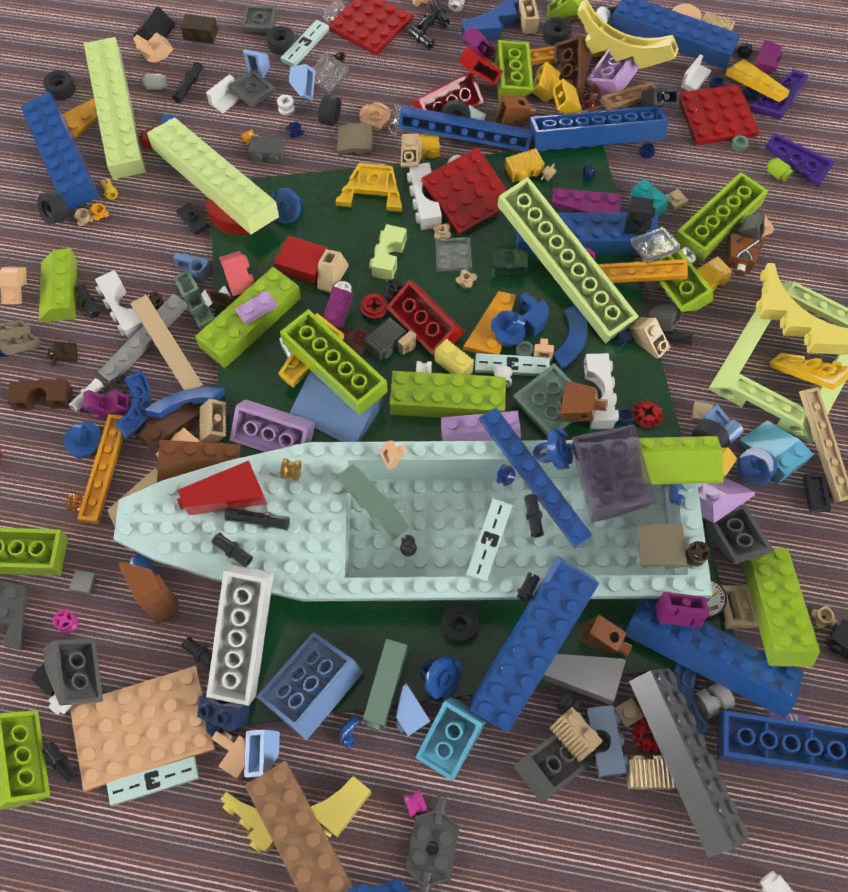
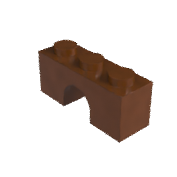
(25, 393)

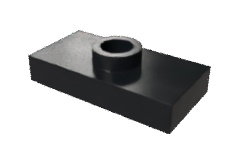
(192, 218)
(817, 493)

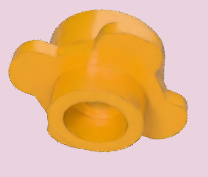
(246, 136)
(98, 211)

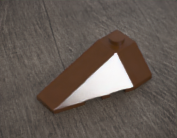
(573, 61)
(164, 429)

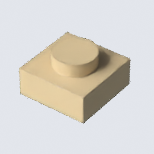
(676, 199)
(407, 343)
(700, 409)
(628, 713)

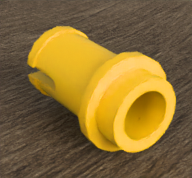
(109, 191)

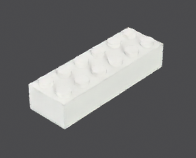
(239, 634)

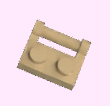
(742, 608)

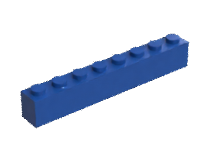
(464, 128)

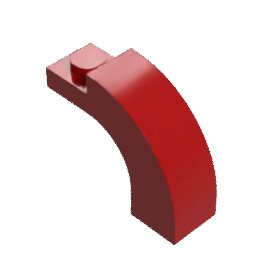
(223, 220)

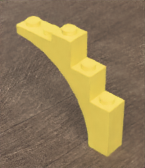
(644, 51)
(795, 321)
(332, 813)

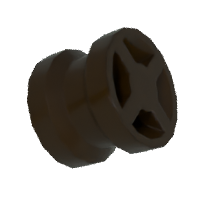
(156, 297)
(699, 549)

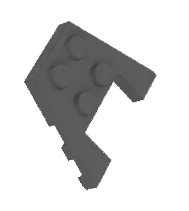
(12, 610)

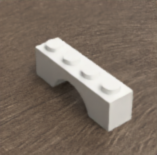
(427, 211)
(113, 291)
(598, 370)

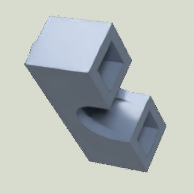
(605, 721)

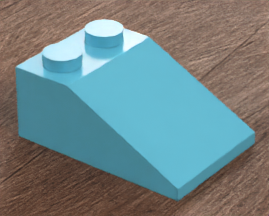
(788, 450)
(450, 738)

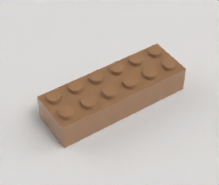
(297, 832)

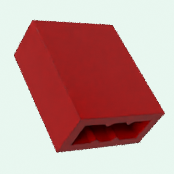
(480, 66)
(299, 259)

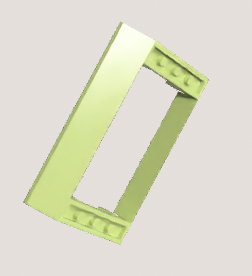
(738, 388)

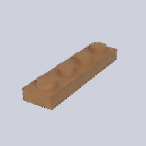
(625, 97)

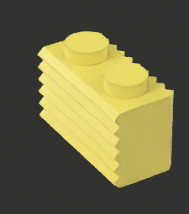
(453, 359)

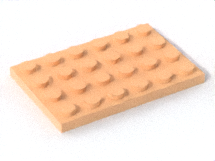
(140, 728)

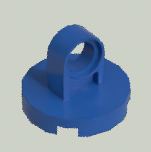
(287, 205)
(508, 328)
(82, 440)
(558, 450)
(756, 467)
(441, 676)

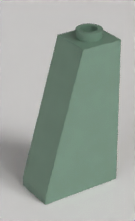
(385, 684)

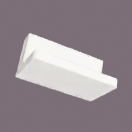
(695, 75)
(221, 96)

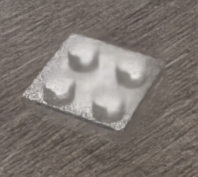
(329, 73)
(655, 245)
(453, 254)

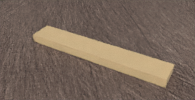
(166, 344)
(825, 443)

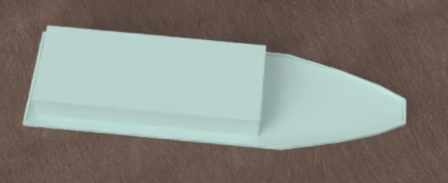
(444, 497)

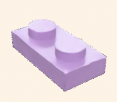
(256, 307)

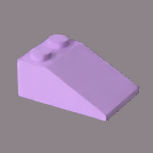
(721, 498)

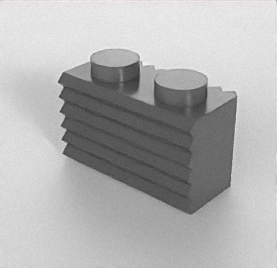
(266, 149)
(384, 339)

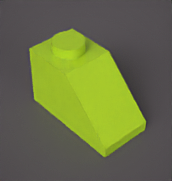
(563, 8)

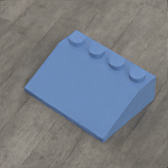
(331, 413)
(310, 685)

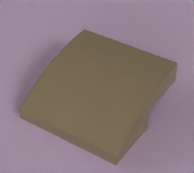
(356, 138)
(16, 337)
(662, 545)

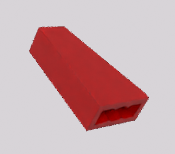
(229, 488)

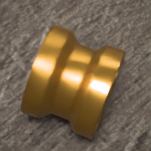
(290, 469)

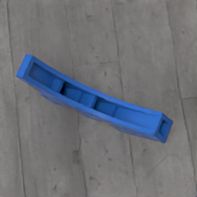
(494, 21)

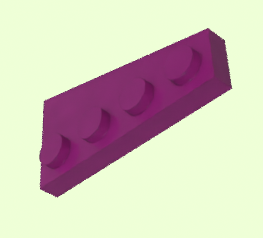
(586, 201)

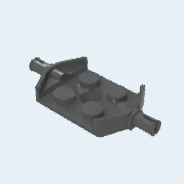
(428, 828)

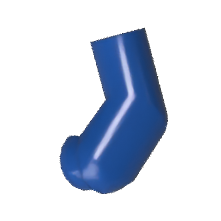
(674, 497)
(346, 731)

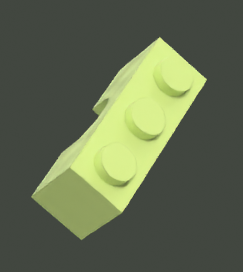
(391, 240)

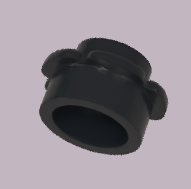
(745, 50)

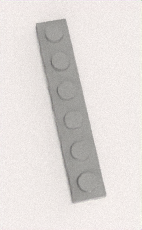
(141, 340)

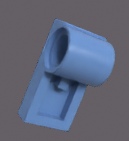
(199, 267)
(731, 426)

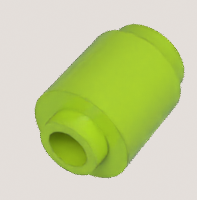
(779, 169)

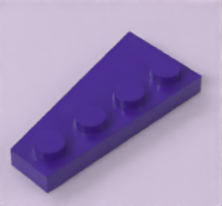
(767, 106)
(804, 161)

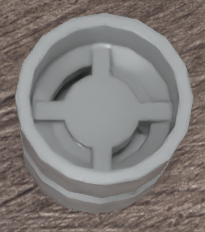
(713, 699)

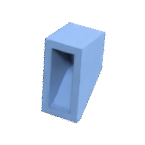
(256, 61)
(302, 80)
(410, 712)
(260, 751)

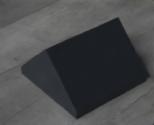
(155, 22)

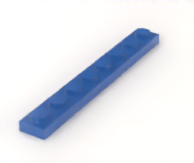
(535, 478)

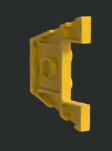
(372, 180)

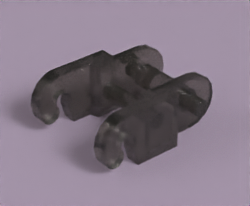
(113, 384)

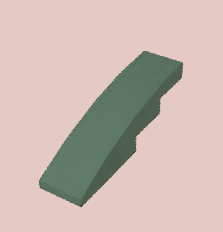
(194, 299)
(373, 501)

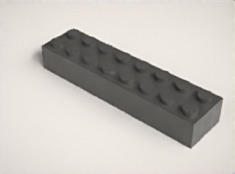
(689, 762)

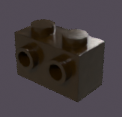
(199, 28)

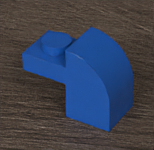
(535, 315)

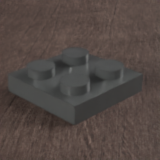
(258, 19)
(252, 88)

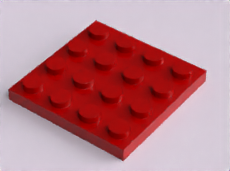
(370, 24)
(717, 114)
(466, 190)

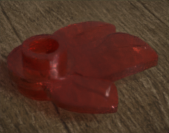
(589, 97)
(351, 339)

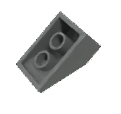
(739, 536)
(73, 671)
(550, 768)

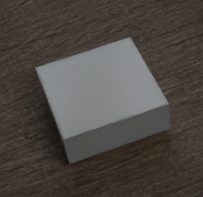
(82, 582)

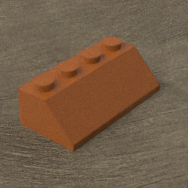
(187, 456)
(150, 592)

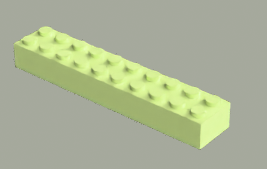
(114, 108)
(213, 175)
(567, 260)

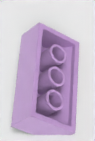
(612, 75)
(268, 427)
(470, 428)

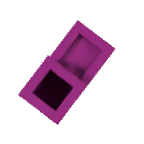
(101, 406)

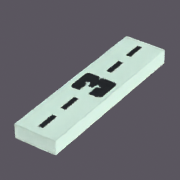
(305, 43)
(519, 364)
(489, 541)
(152, 781)

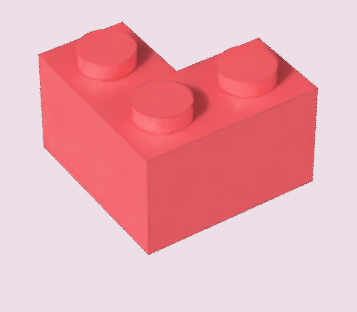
(236, 272)

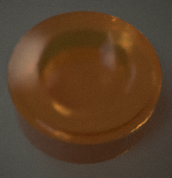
(73, 501)

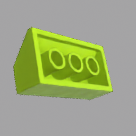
(515, 62)
(58, 286)
(688, 293)
(683, 459)
(21, 760)

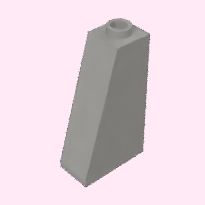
(586, 675)

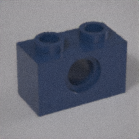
(223, 713)

